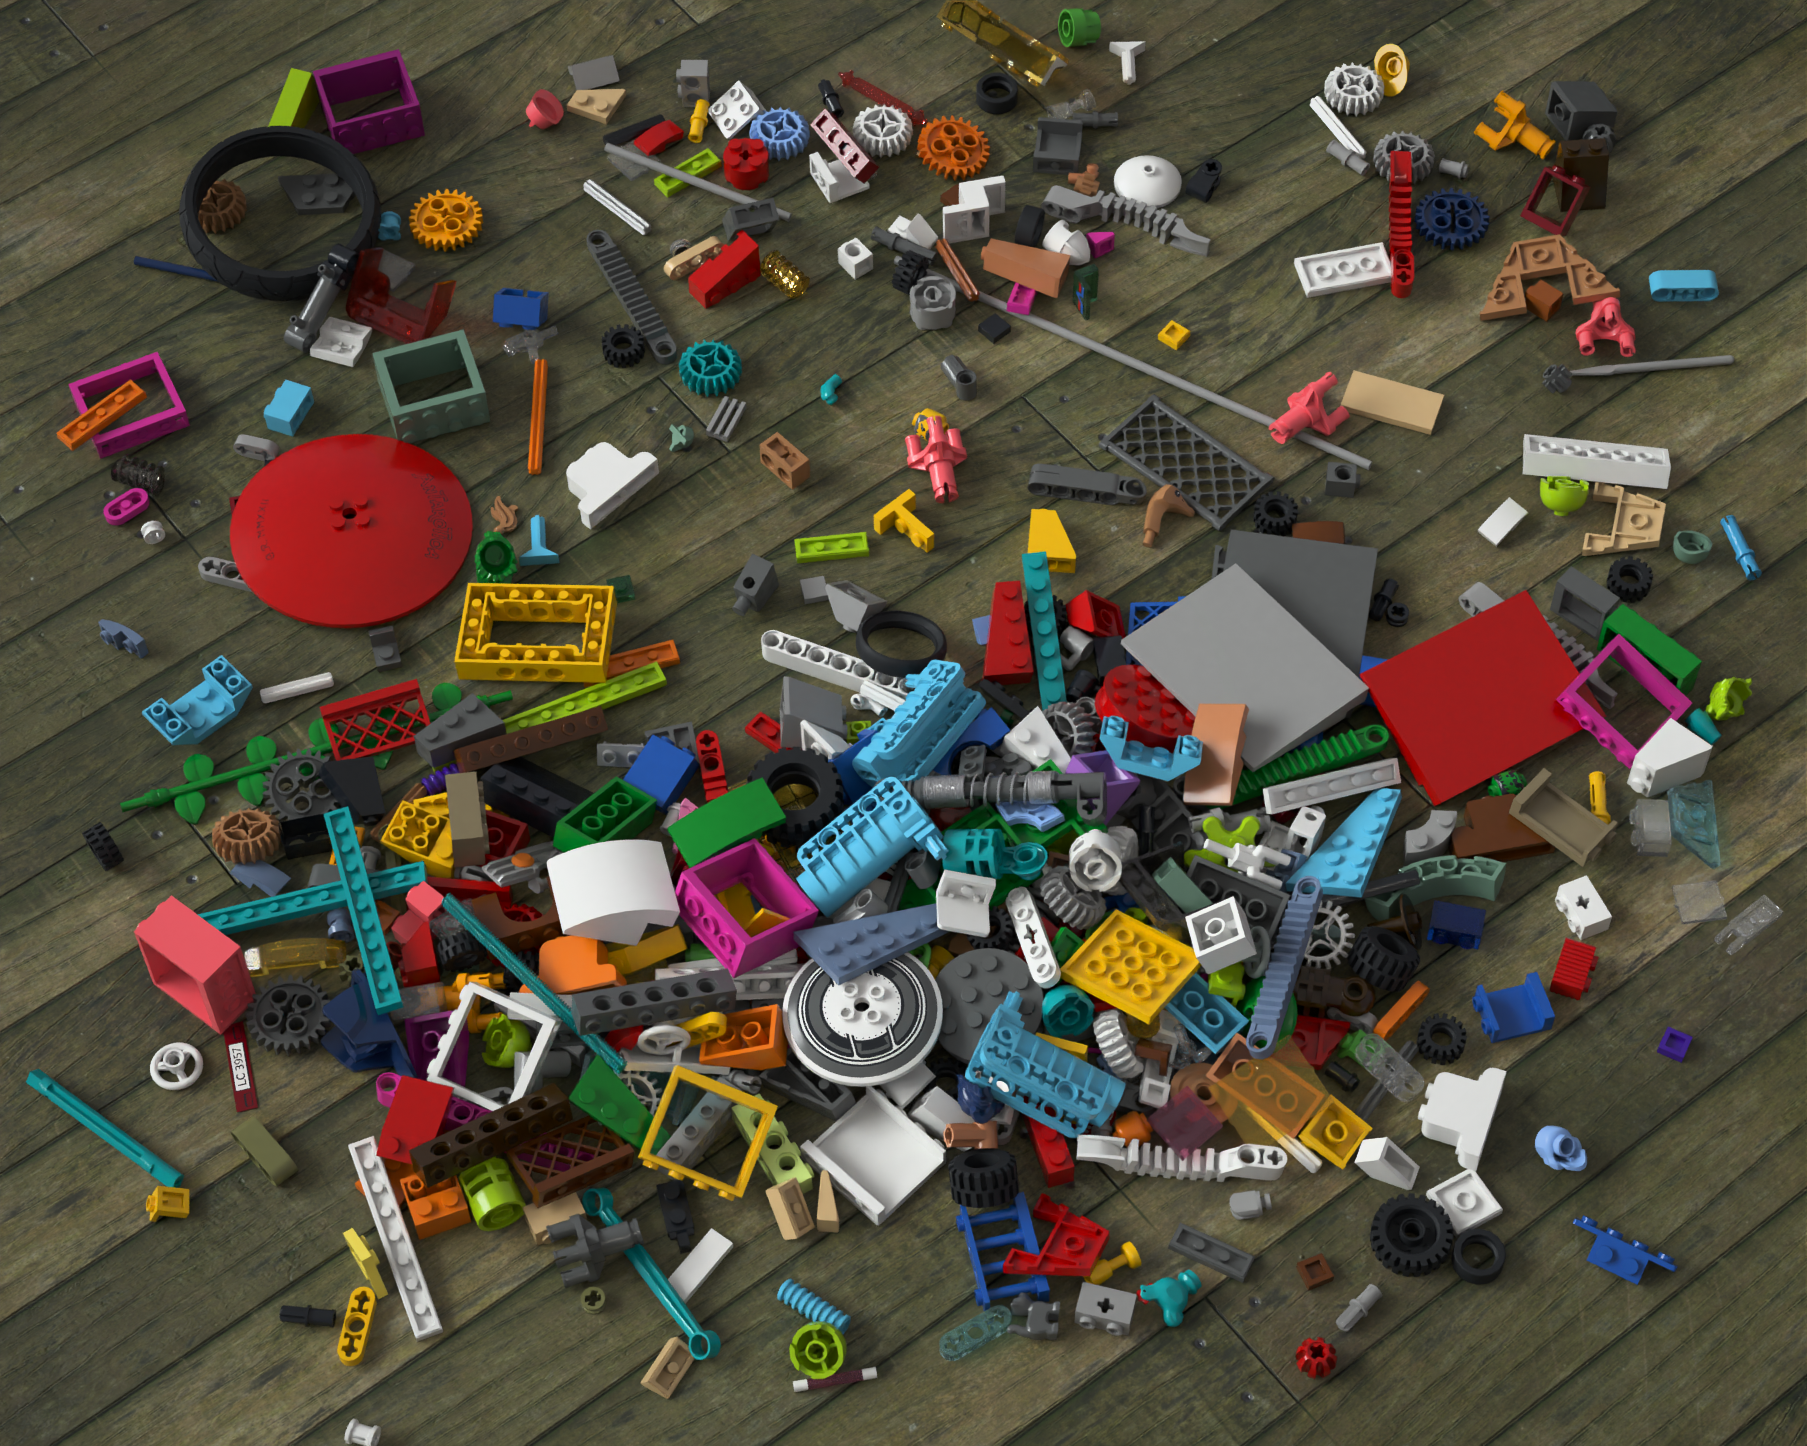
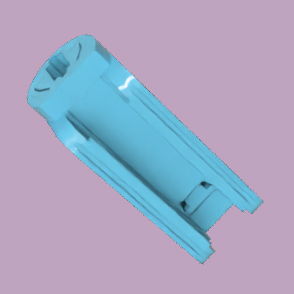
(921, 726)
(866, 846)
(1042, 1074)

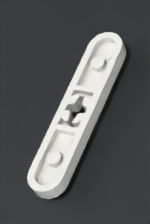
(1040, 955)

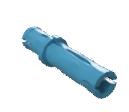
(1744, 555)

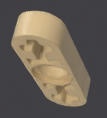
(683, 264)

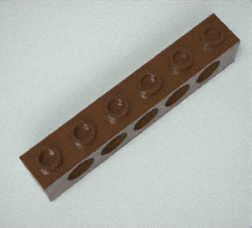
(530, 740)

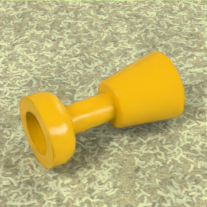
(1104, 1268)

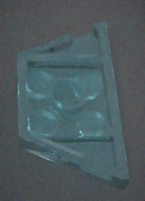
(1694, 820)

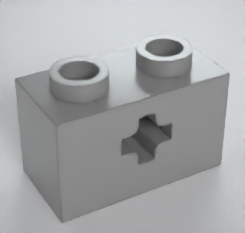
(1119, 1307)

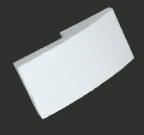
(1502, 521)

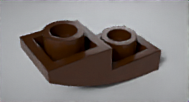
(1320, 531)

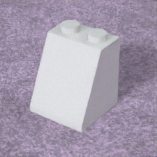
(1669, 760)

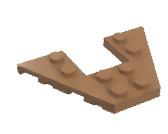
(1539, 259)

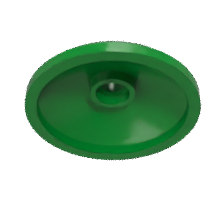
(1249, 1001)

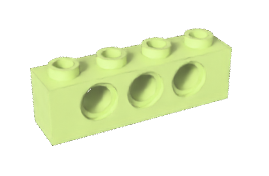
(774, 1159)

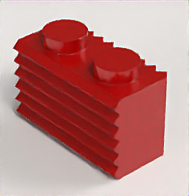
(1572, 969)

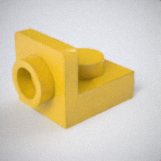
(168, 1202)

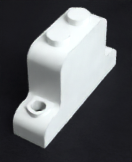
(607, 479)
(1462, 1112)

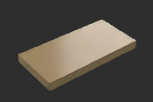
(1392, 402)

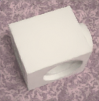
(855, 258)

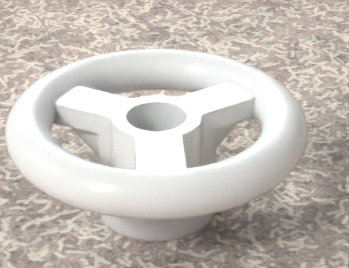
(664, 1034)
(172, 1054)

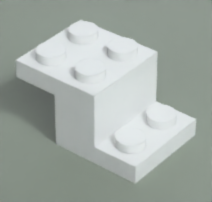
(971, 216)

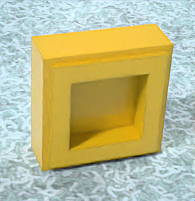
(1174, 335)

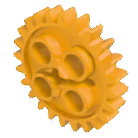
(446, 220)

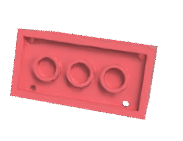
(195, 964)

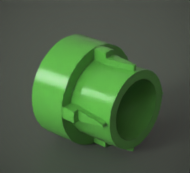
(1078, 27)

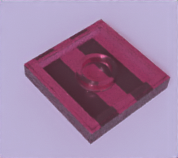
(1184, 1123)

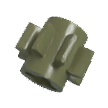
(350, 964)

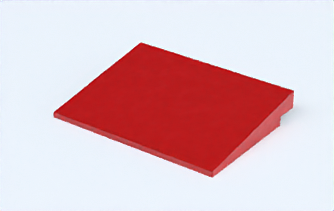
(1477, 697)

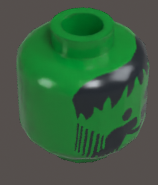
(1507, 783)

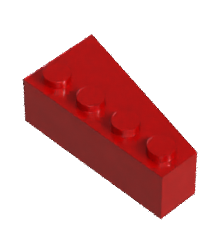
(1008, 645)

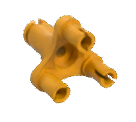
(1516, 129)
(476, 1021)

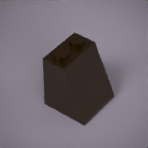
(1589, 161)

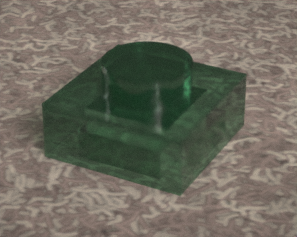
(623, 588)

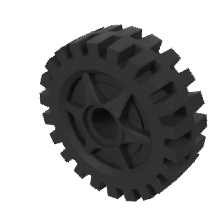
(1408, 1253)

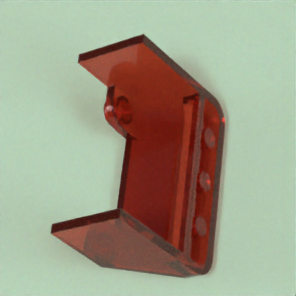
(375, 308)

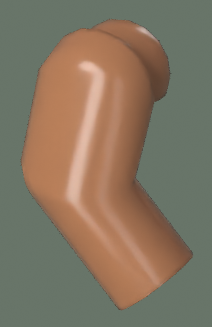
(1091, 168)

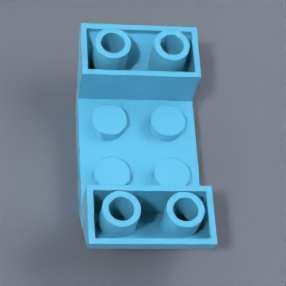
(202, 708)
(1149, 761)

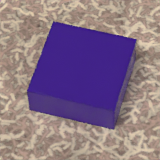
(1674, 1044)

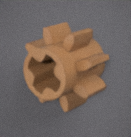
(1086, 185)

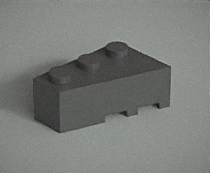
(459, 727)
(807, 1088)

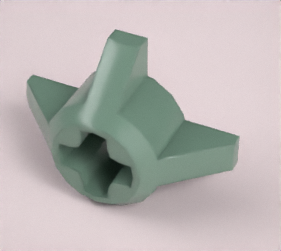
(681, 437)

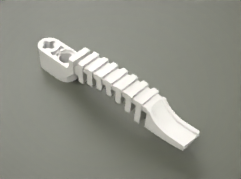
(1265, 1164)

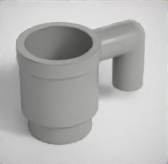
(1078, 644)

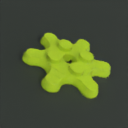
(1216, 832)

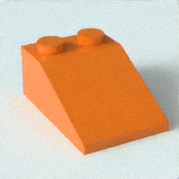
(751, 1041)

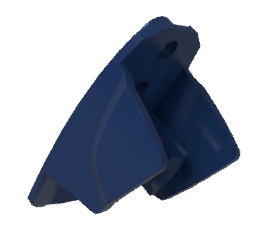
(361, 1036)

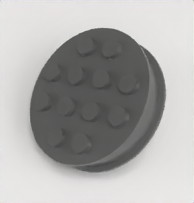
(973, 990)

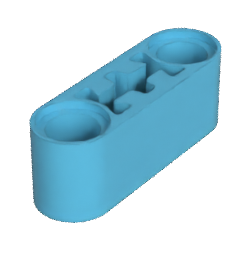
(1683, 285)

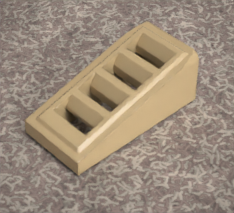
(827, 1212)

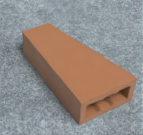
(1027, 265)

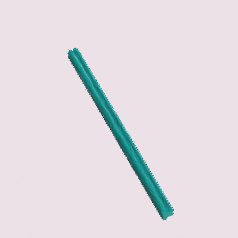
(530, 980)

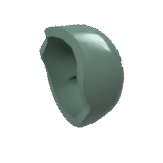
(1691, 552)

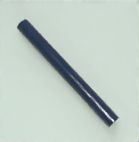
(171, 267)

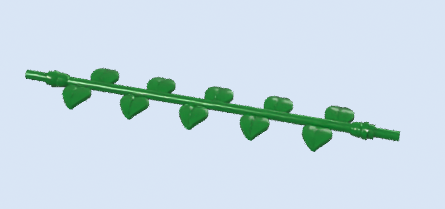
(262, 752)

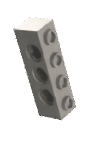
(698, 1130)

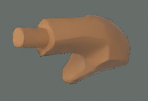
(1164, 500)

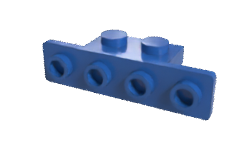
(1619, 1255)

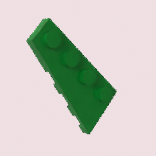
(612, 1104)

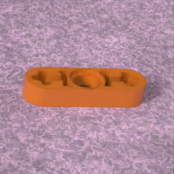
(1401, 1010)

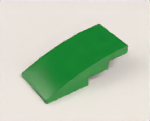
(726, 822)

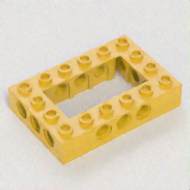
(492, 602)

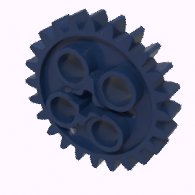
(1469, 219)

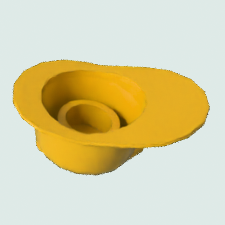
(1393, 68)

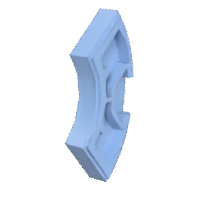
(1039, 815)

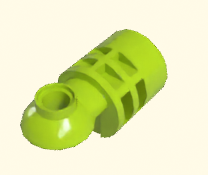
(492, 1194)

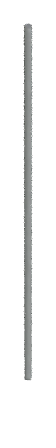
(1157, 373)

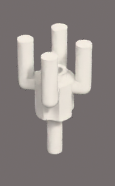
(1250, 860)

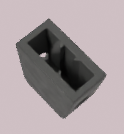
(754, 585)

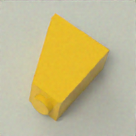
(1049, 535)

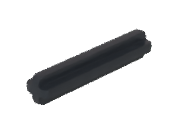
(632, 131)

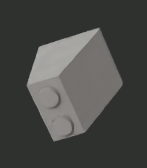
(809, 703)

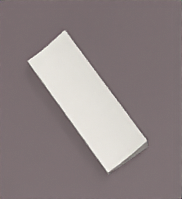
(1596, 461)

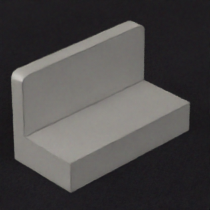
(594, 73)

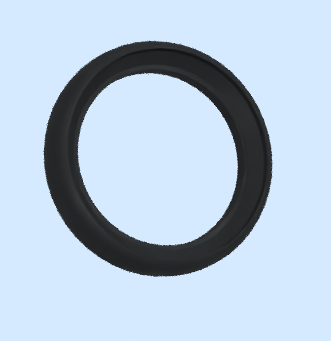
(902, 620)

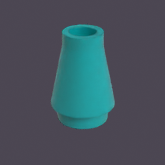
(1703, 726)

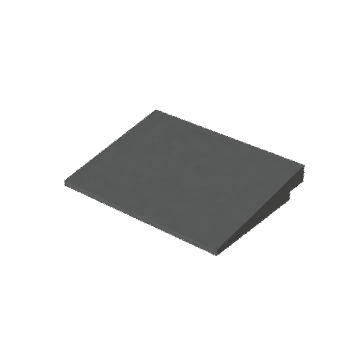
(1316, 582)

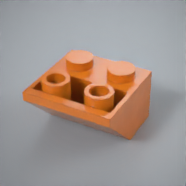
(435, 1207)

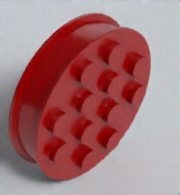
(1146, 704)

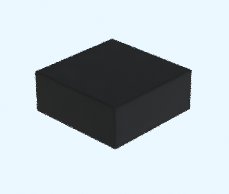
(994, 328)

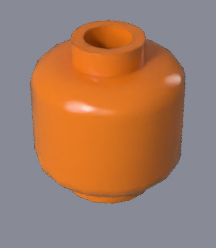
(1133, 1127)

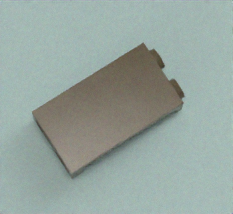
(1562, 820)

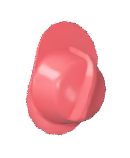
(544, 110)

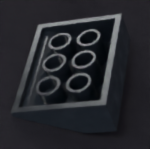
(531, 793)

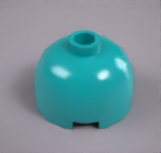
(1066, 1011)

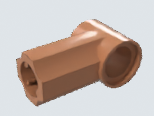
(971, 1135)

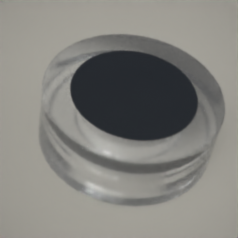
(679, 246)

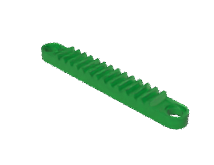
(1310, 761)

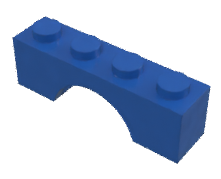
(986, 730)

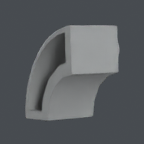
(1429, 839)

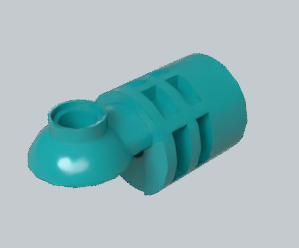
(985, 855)

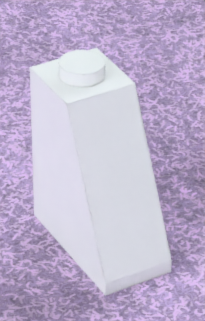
(935, 1111)

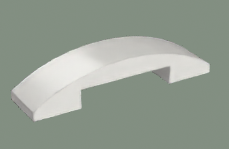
(1154, 1087)

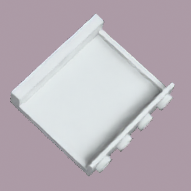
(875, 1155)

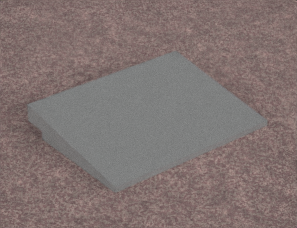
(1244, 648)

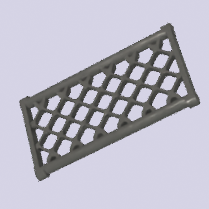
(1197, 437)

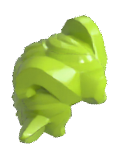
(1728, 697)

